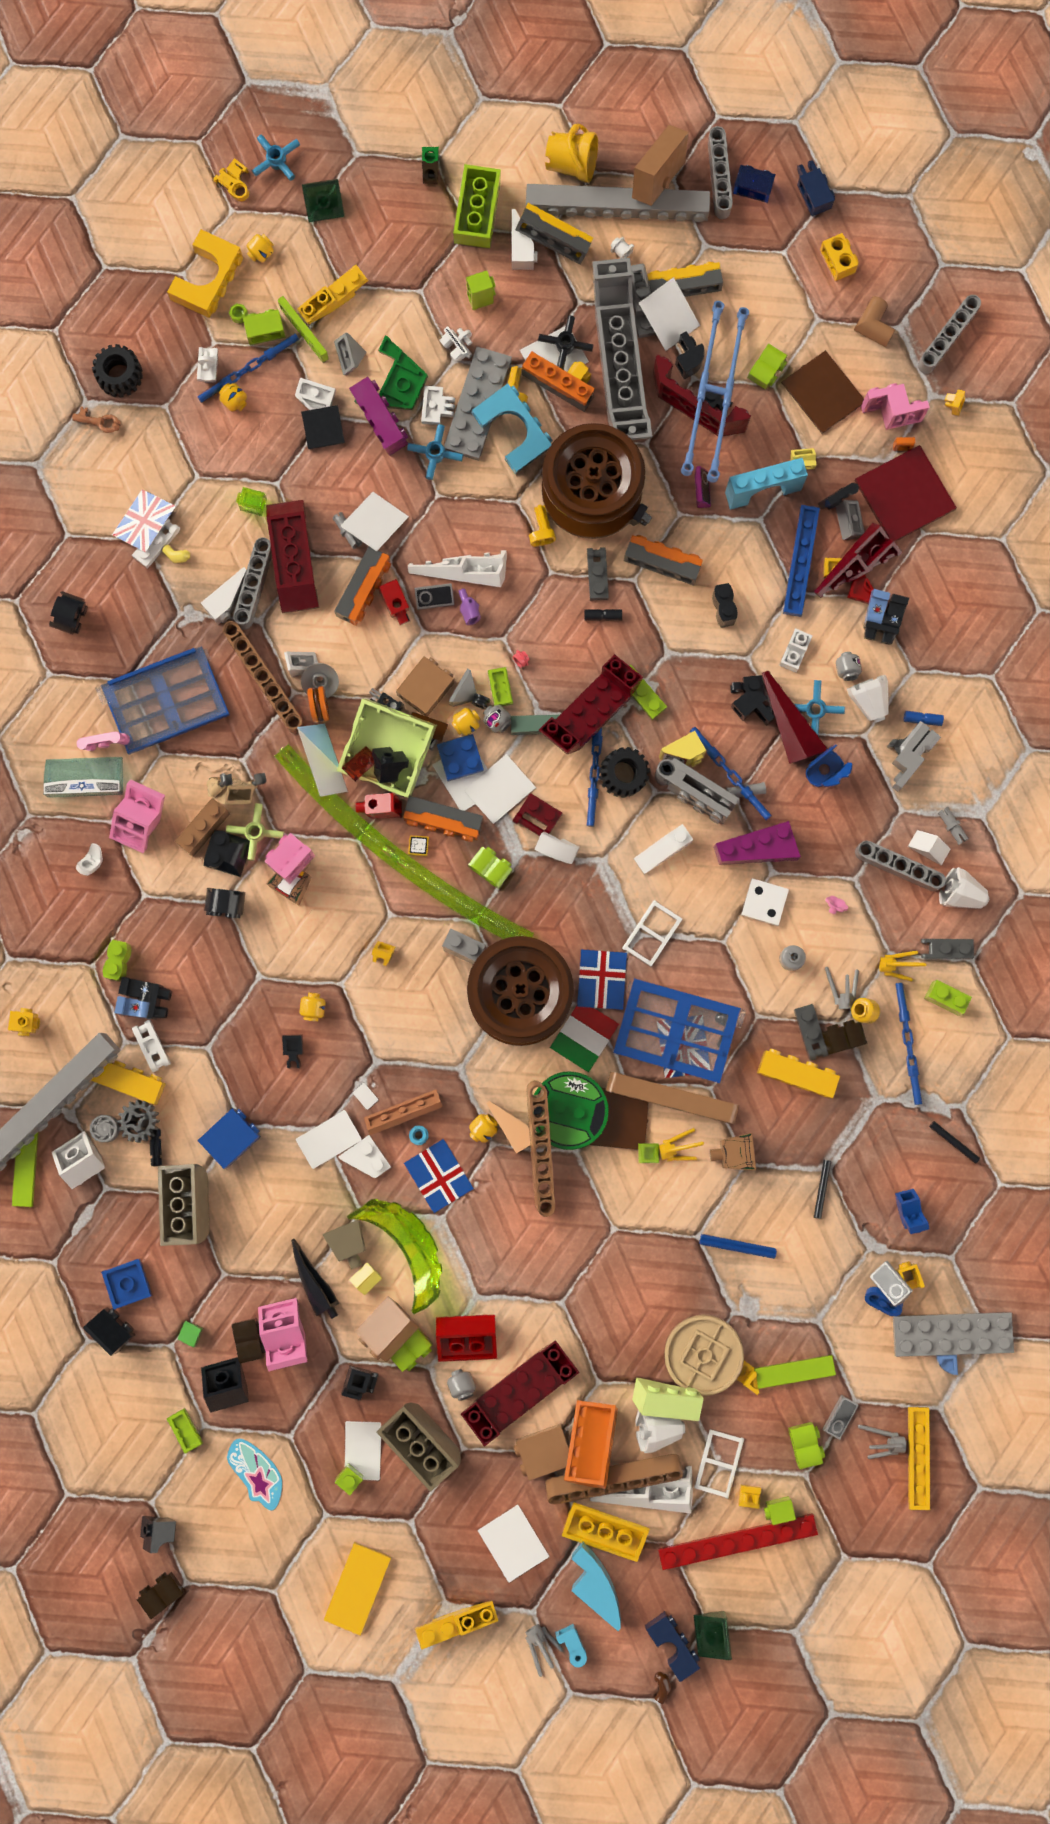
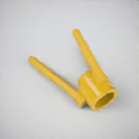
(888, 964)
(669, 1150)

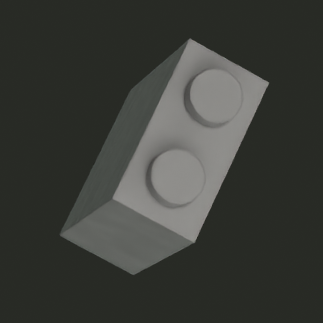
(463, 946)

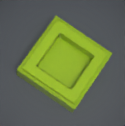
(648, 1152)

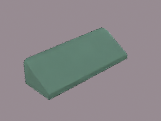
(528, 724)

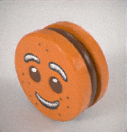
(318, 704)

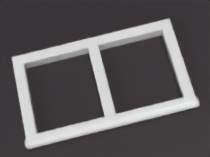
(640, 925)
(719, 1463)

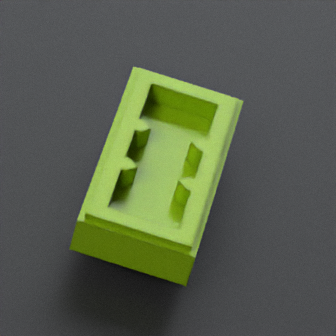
(500, 687)
(185, 1430)

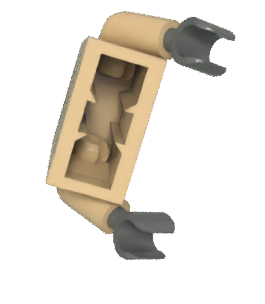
(233, 791)

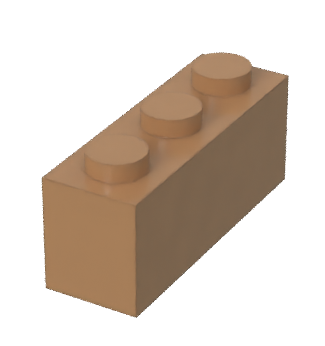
(202, 827)

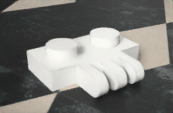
(436, 405)

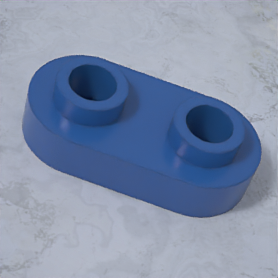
(878, 1300)

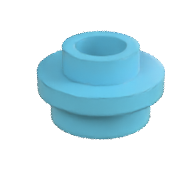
(412, 1135)

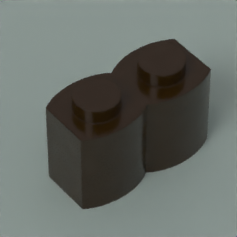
(844, 1037)
(248, 1340)
(160, 1595)

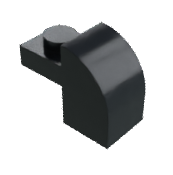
(692, 359)
(753, 702)

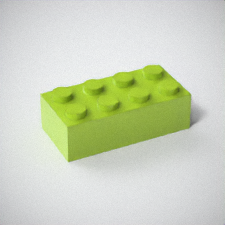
(477, 206)

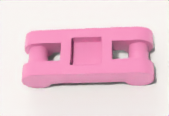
(102, 740)

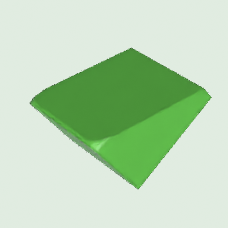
(190, 1333)

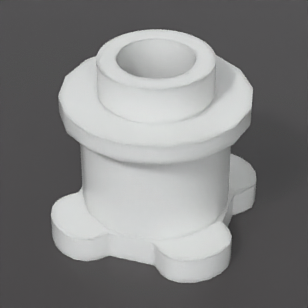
(621, 248)

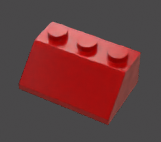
(466, 1338)

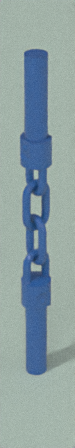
(268, 354)
(713, 753)
(593, 792)
(913, 1070)

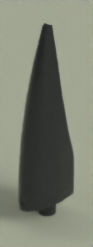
(317, 1290)

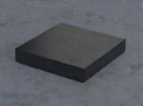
(323, 427)

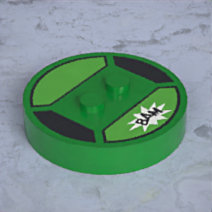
(575, 1110)

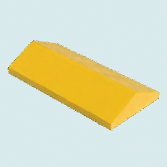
(605, 1532)

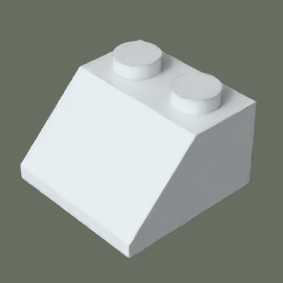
(78, 1160)

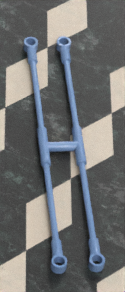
(742, 315)

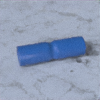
(927, 718)

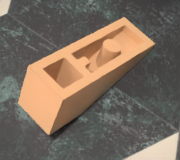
(513, 1128)

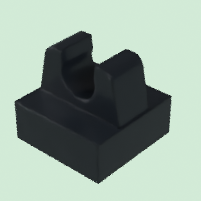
(641, 516)

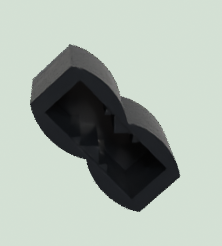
(723, 602)

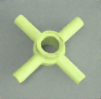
(255, 824)

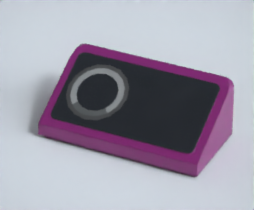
(702, 488)

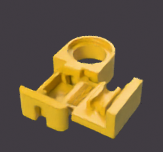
(232, 177)

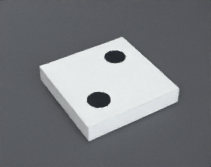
(764, 902)

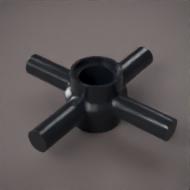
(565, 336)

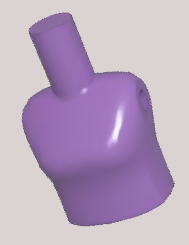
(469, 608)

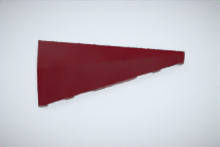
(868, 551)
(796, 734)

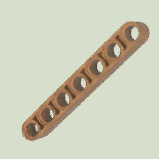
(259, 669)
(672, 1098)
(545, 1156)
(620, 1478)

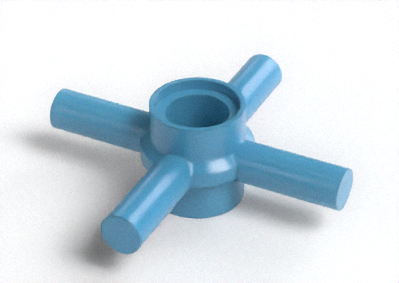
(278, 163)
(435, 445)
(824, 708)

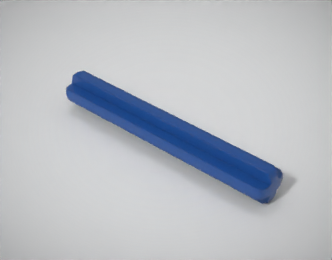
(738, 1246)

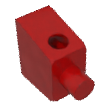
(391, 594)
(381, 806)

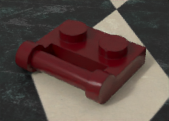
(541, 812)

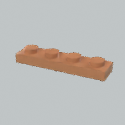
(403, 1112)

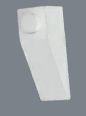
(522, 248)
(224, 599)
(664, 849)

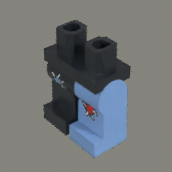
(885, 622)
(149, 999)

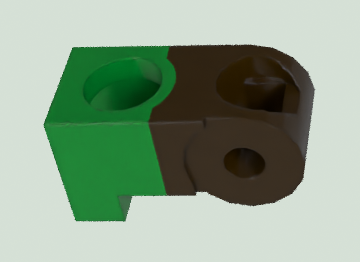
(430, 165)

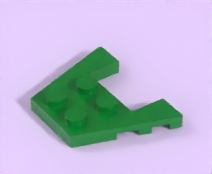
(403, 380)

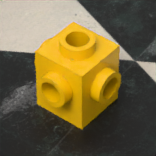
(23, 1022)

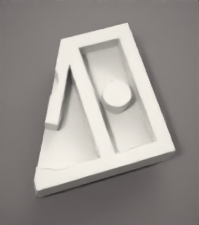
(314, 394)
(366, 1158)

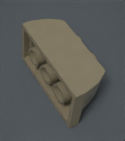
(183, 1204)
(421, 1445)

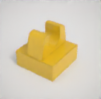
(955, 401)
(383, 951)
(749, 1496)

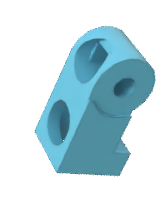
(576, 1650)

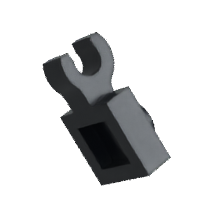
(749, 684)

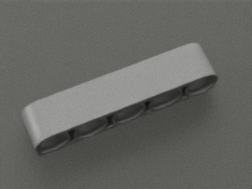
(720, 164)
(955, 328)
(253, 592)
(909, 866)

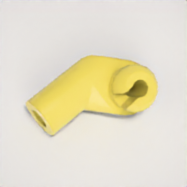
(176, 556)

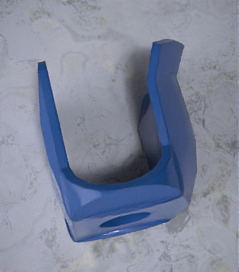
(836, 766)

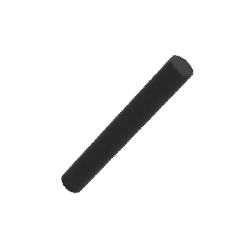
(954, 1142)
(822, 1189)

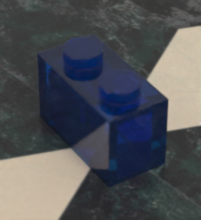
(754, 183)

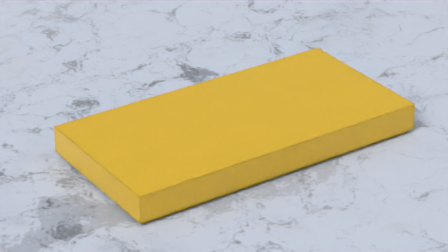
(357, 1588)

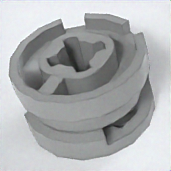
(104, 1128)

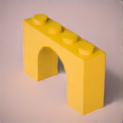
(205, 298)

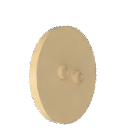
(704, 1354)

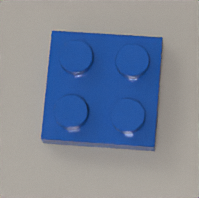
(460, 757)
(126, 1283)

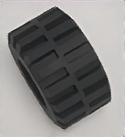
(112, 357)
(639, 768)

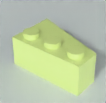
(667, 1400)

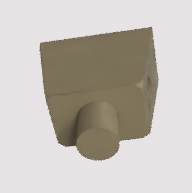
(347, 1243)

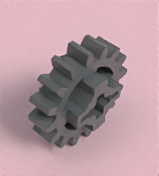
(131, 1118)

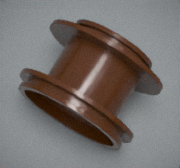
(593, 451)
(495, 965)

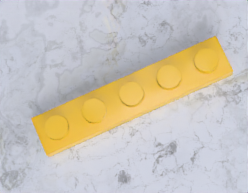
(918, 1458)

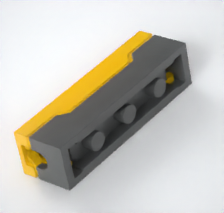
(554, 233)
(691, 280)

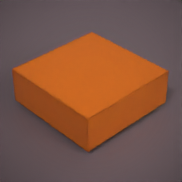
(903, 443)

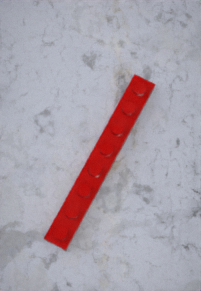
(736, 1542)

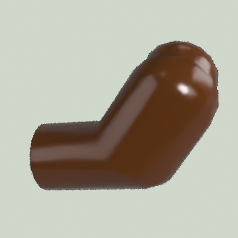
(664, 1687)

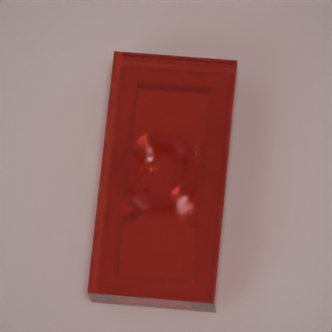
(359, 764)

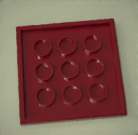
(905, 494)

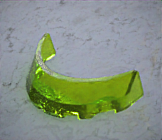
(414, 1242)

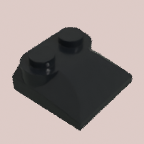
(227, 853)

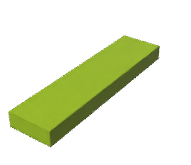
(302, 328)
(25, 1175)
(795, 1371)

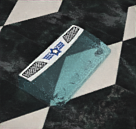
(83, 777)

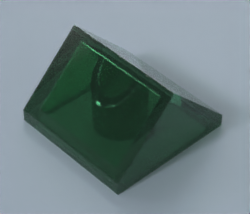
(323, 200)
(712, 1635)

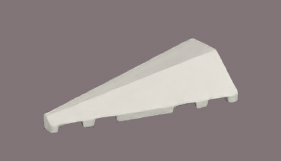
(472, 569)
(667, 1496)

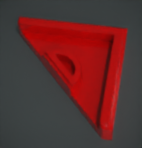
(860, 590)

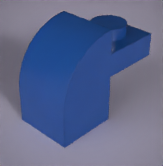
(911, 1211)

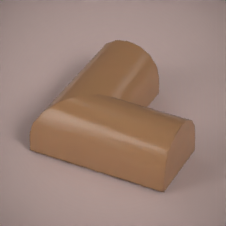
(870, 324)

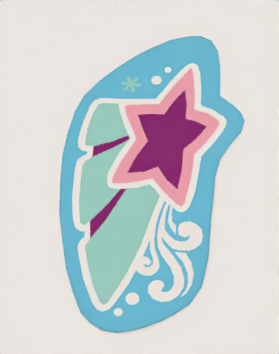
(256, 1472)

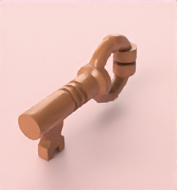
(81, 417)

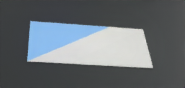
(322, 759)

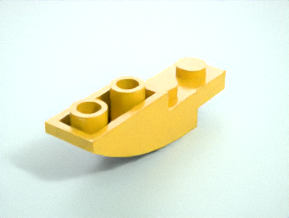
(334, 296)
(456, 1623)

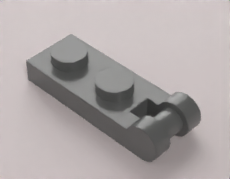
(597, 574)
(810, 1031)

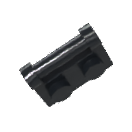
(836, 498)

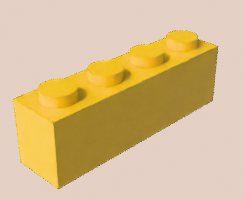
(798, 1074)
(131, 1082)

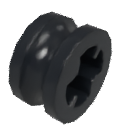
(480, 701)

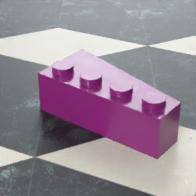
(378, 415)
(760, 846)

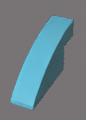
(595, 1586)

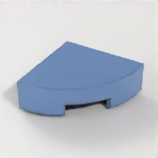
(948, 1363)

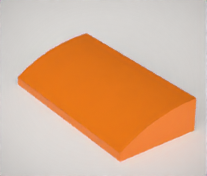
(591, 1444)

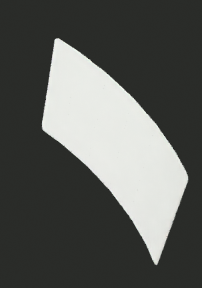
(328, 1139)
(363, 1448)

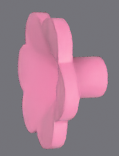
(836, 904)

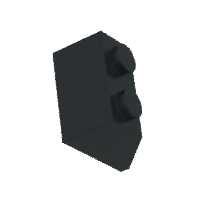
(109, 1331)
(224, 1385)

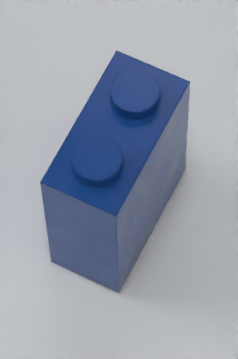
(229, 1137)

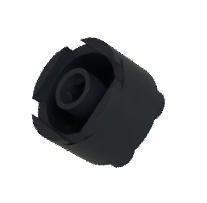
(67, 613)
(224, 901)

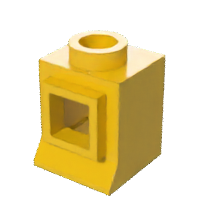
(917, 1279)

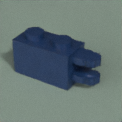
(815, 189)

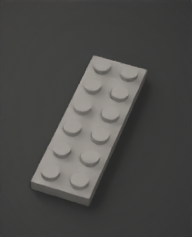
(483, 379)
(953, 1334)

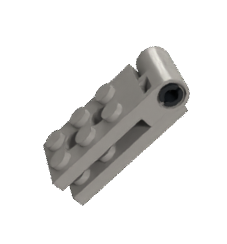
(696, 789)

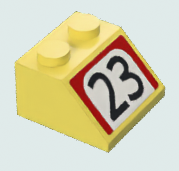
(686, 749)

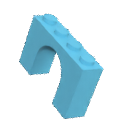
(507, 402)
(788, 475)

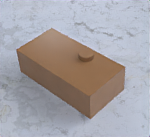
(660, 165)

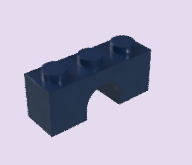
(663, 1630)

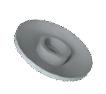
(330, 678)

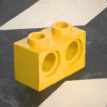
(836, 257)

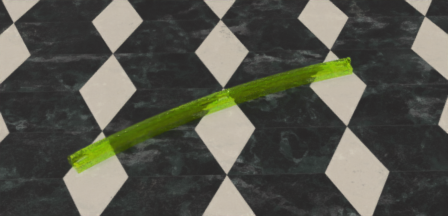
(414, 871)

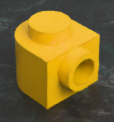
(580, 371)

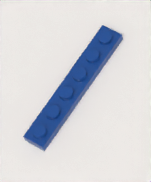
(801, 560)

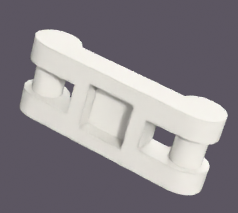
(151, 1046)

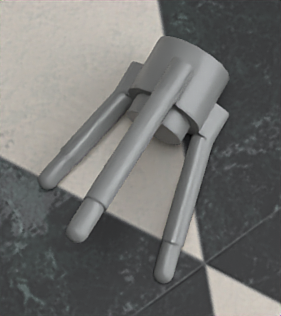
(846, 999)
(895, 1444)
(536, 1636)

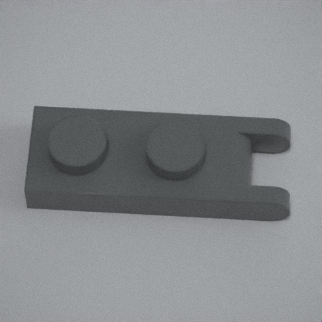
(949, 948)

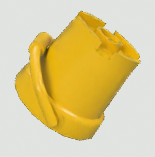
(573, 153)

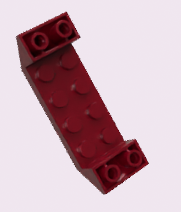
(686, 402)
(291, 556)
(593, 706)
(519, 1392)

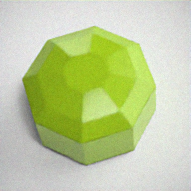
(237, 313)

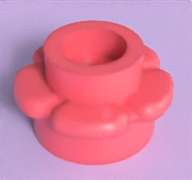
(521, 659)

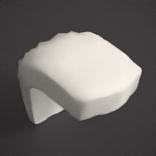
(91, 861)

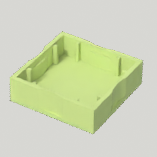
(386, 727)

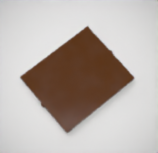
(823, 392)
(625, 1122)

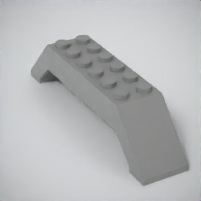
(620, 348)

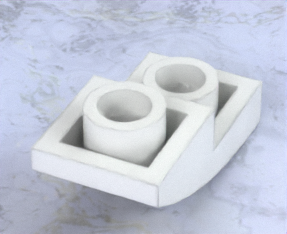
(795, 650)
(556, 848)

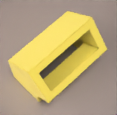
(808, 456)
(365, 1279)

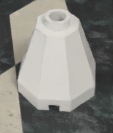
(871, 698)
(963, 891)
(657, 1432)

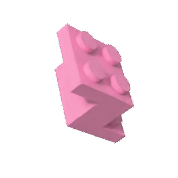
(894, 406)
(136, 816)
(289, 857)
(282, 1334)

